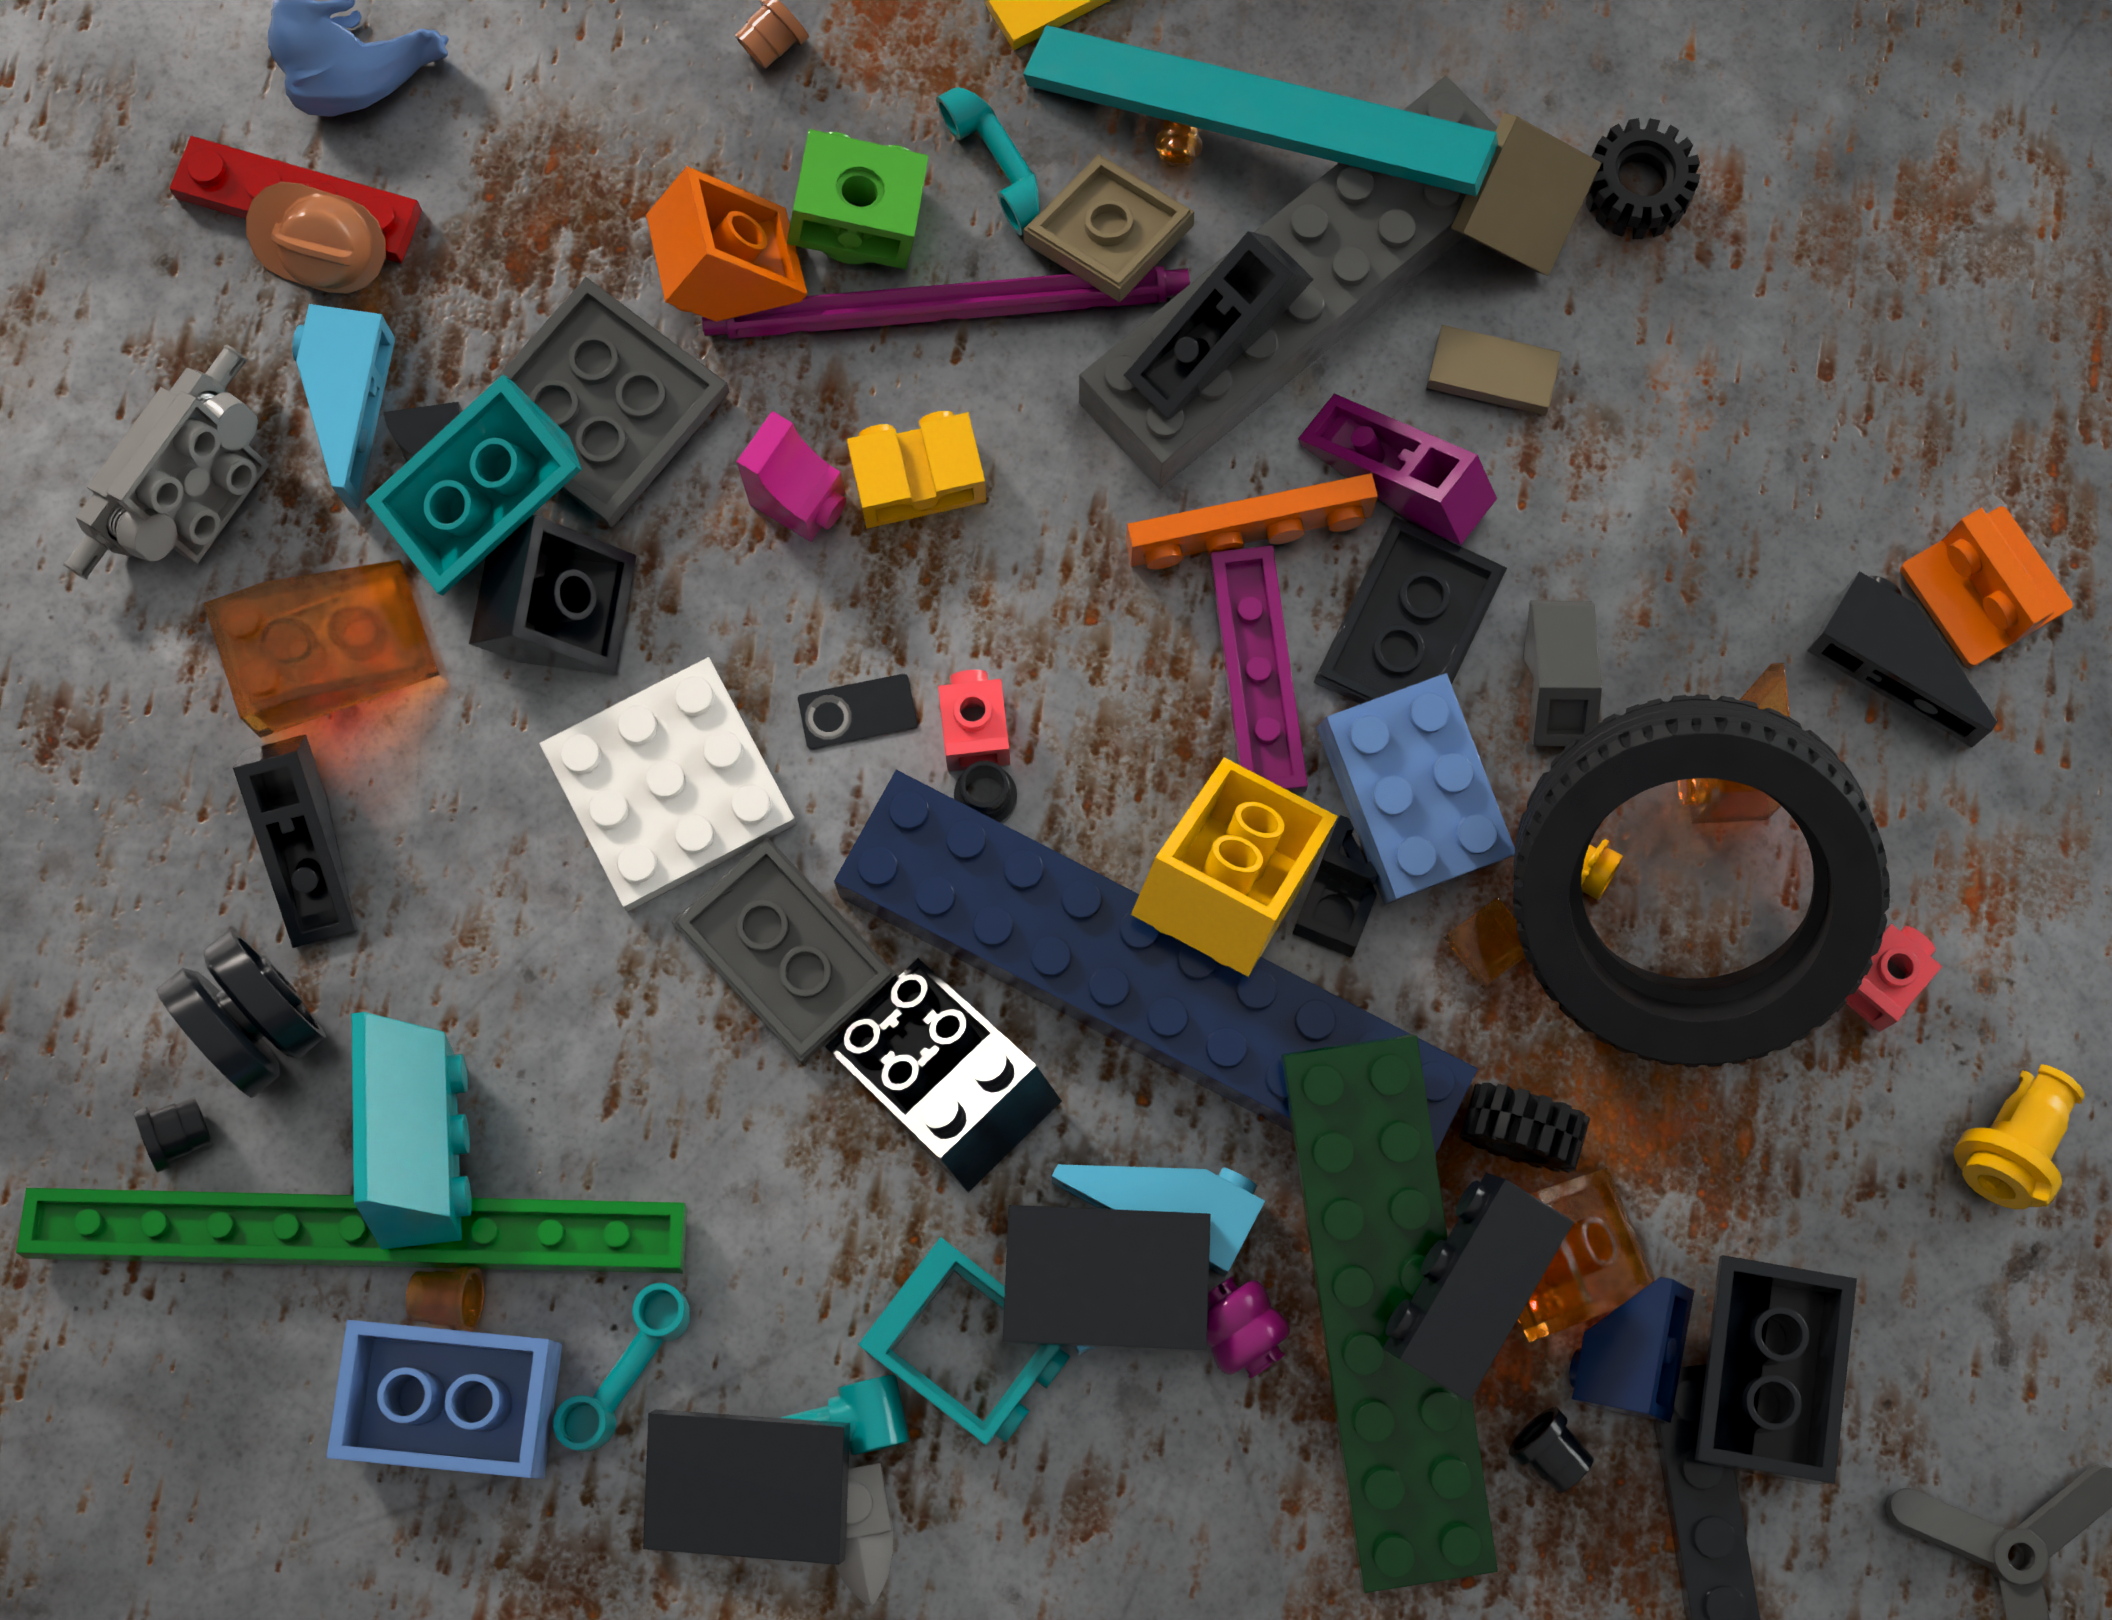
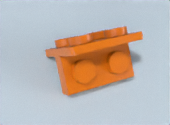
(1985, 585)

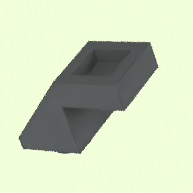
(1565, 670)

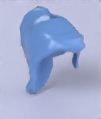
(334, 70)

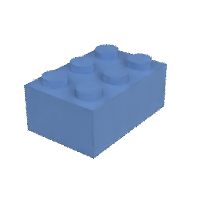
(1415, 788)
(445, 1399)

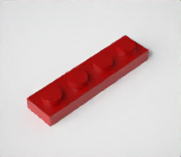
(231, 178)

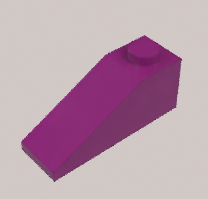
(1412, 470)

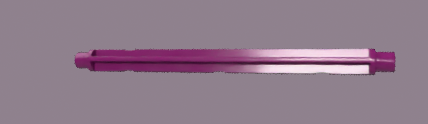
(944, 302)

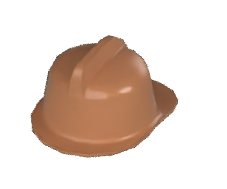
(315, 238)

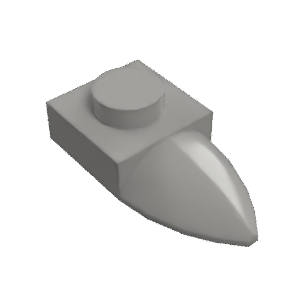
(867, 1534)

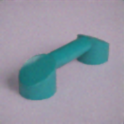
(968, 113)
(590, 1422)

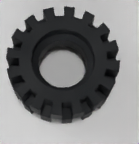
(1655, 150)
(1525, 1127)

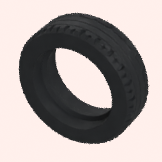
(1726, 1014)

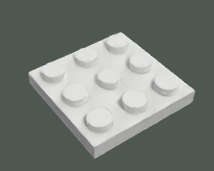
(667, 784)

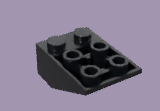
(944, 1074)

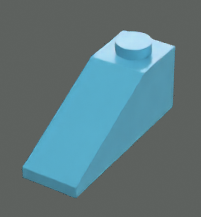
(344, 376)
(1224, 1196)

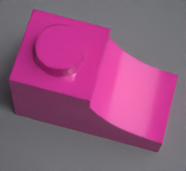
(790, 479)

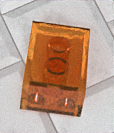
(319, 643)

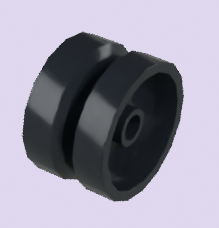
(232, 1021)

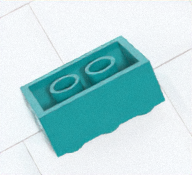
(408, 1132)

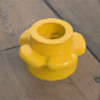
(1599, 869)

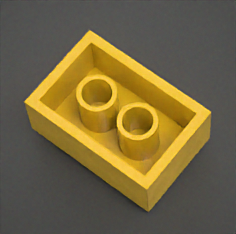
(1234, 866)

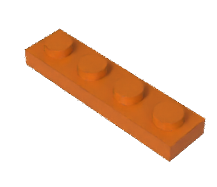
(1274, 517)

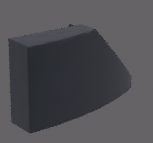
(1339, 894)

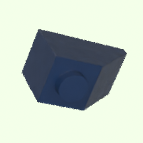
(1635, 1353)

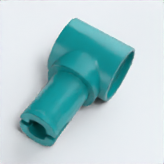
(871, 1409)

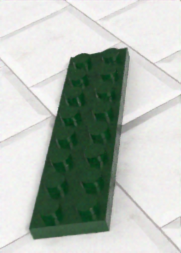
(1369, 1225)

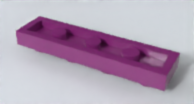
(1258, 666)

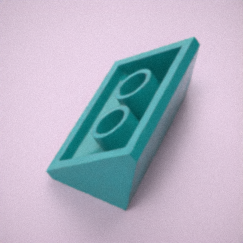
(475, 483)

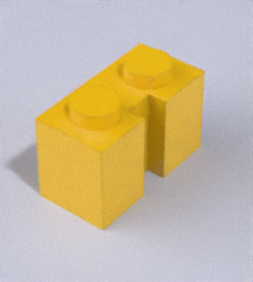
(917, 469)

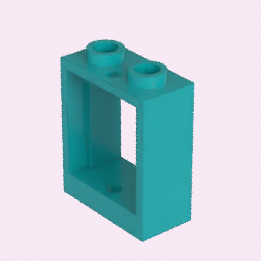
(907, 1308)

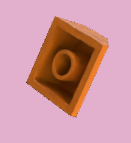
(722, 249)

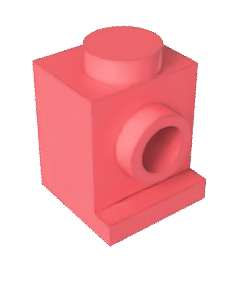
(973, 740)
(1881, 996)

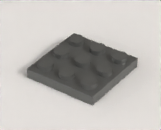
(617, 393)

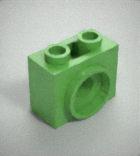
(849, 171)

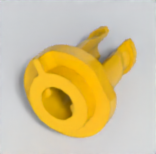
(2014, 1155)

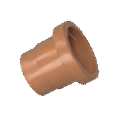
(770, 32)

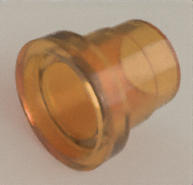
(447, 1298)

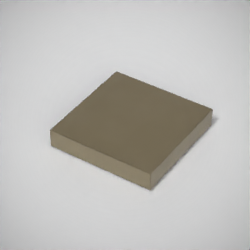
(1527, 195)
(1109, 227)

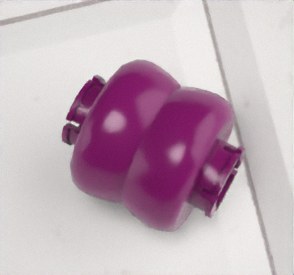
(1244, 1328)

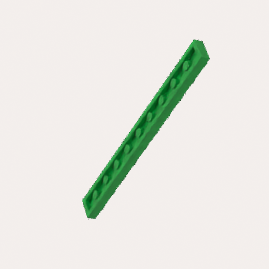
(333, 1232)

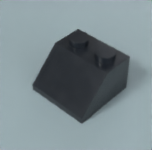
(554, 598)

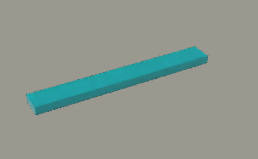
(1263, 110)

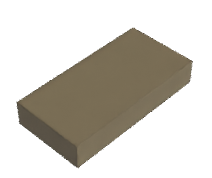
(1494, 370)

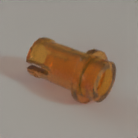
(1178, 144)

